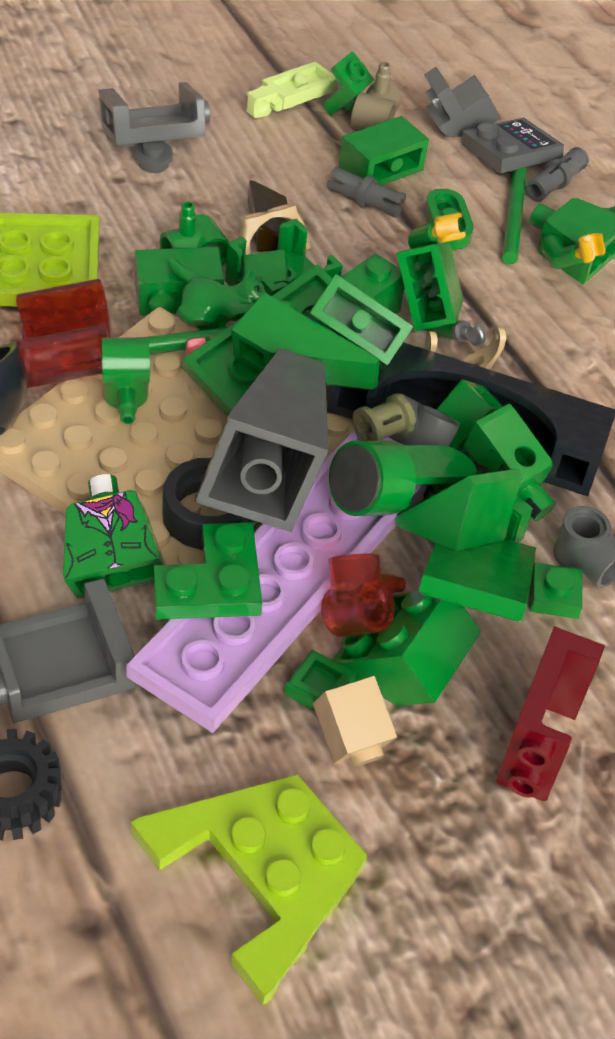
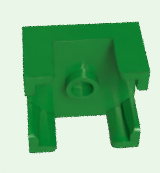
(292, 239)

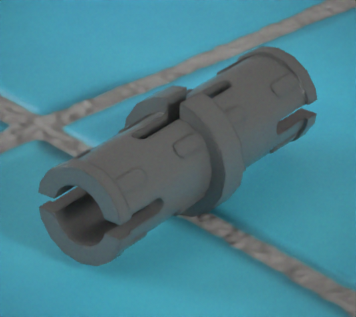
(556, 174)
(366, 191)

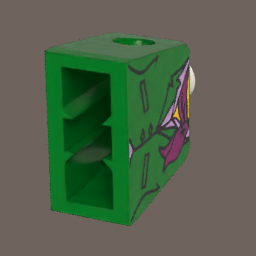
(109, 539)

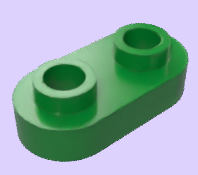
(446, 202)

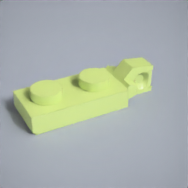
(291, 89)

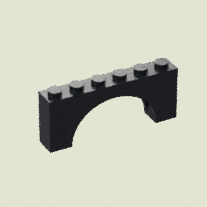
(564, 425)

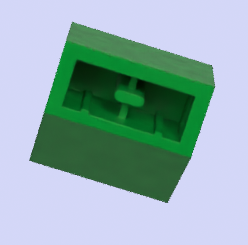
(415, 652)

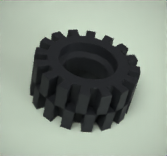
(46, 785)

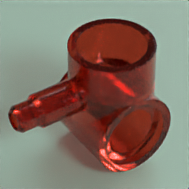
(359, 595)

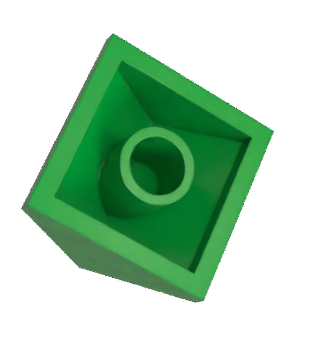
(466, 513)

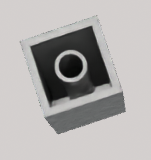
(271, 444)

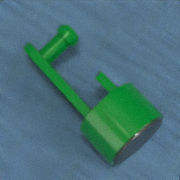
(382, 475)

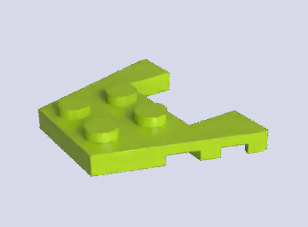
(284, 853)

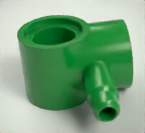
(195, 232)
(126, 374)

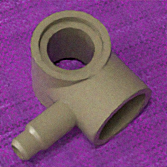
(378, 102)

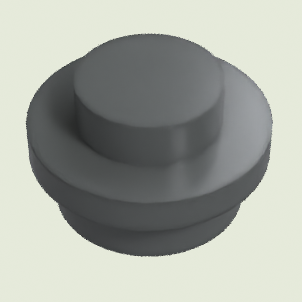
(153, 156)

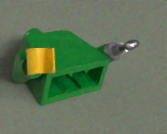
(576, 237)
(433, 281)

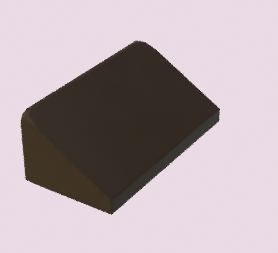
(260, 200)

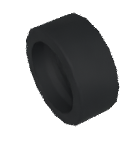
(178, 520)

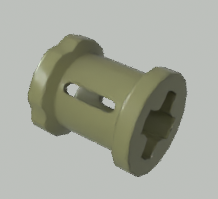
(384, 419)

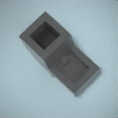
(461, 107)

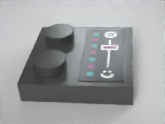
(512, 144)

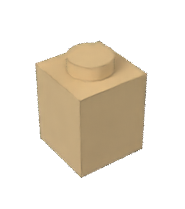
(355, 721)

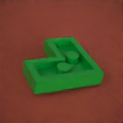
(218, 588)

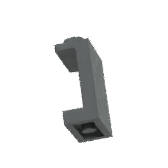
(154, 123)
(64, 657)

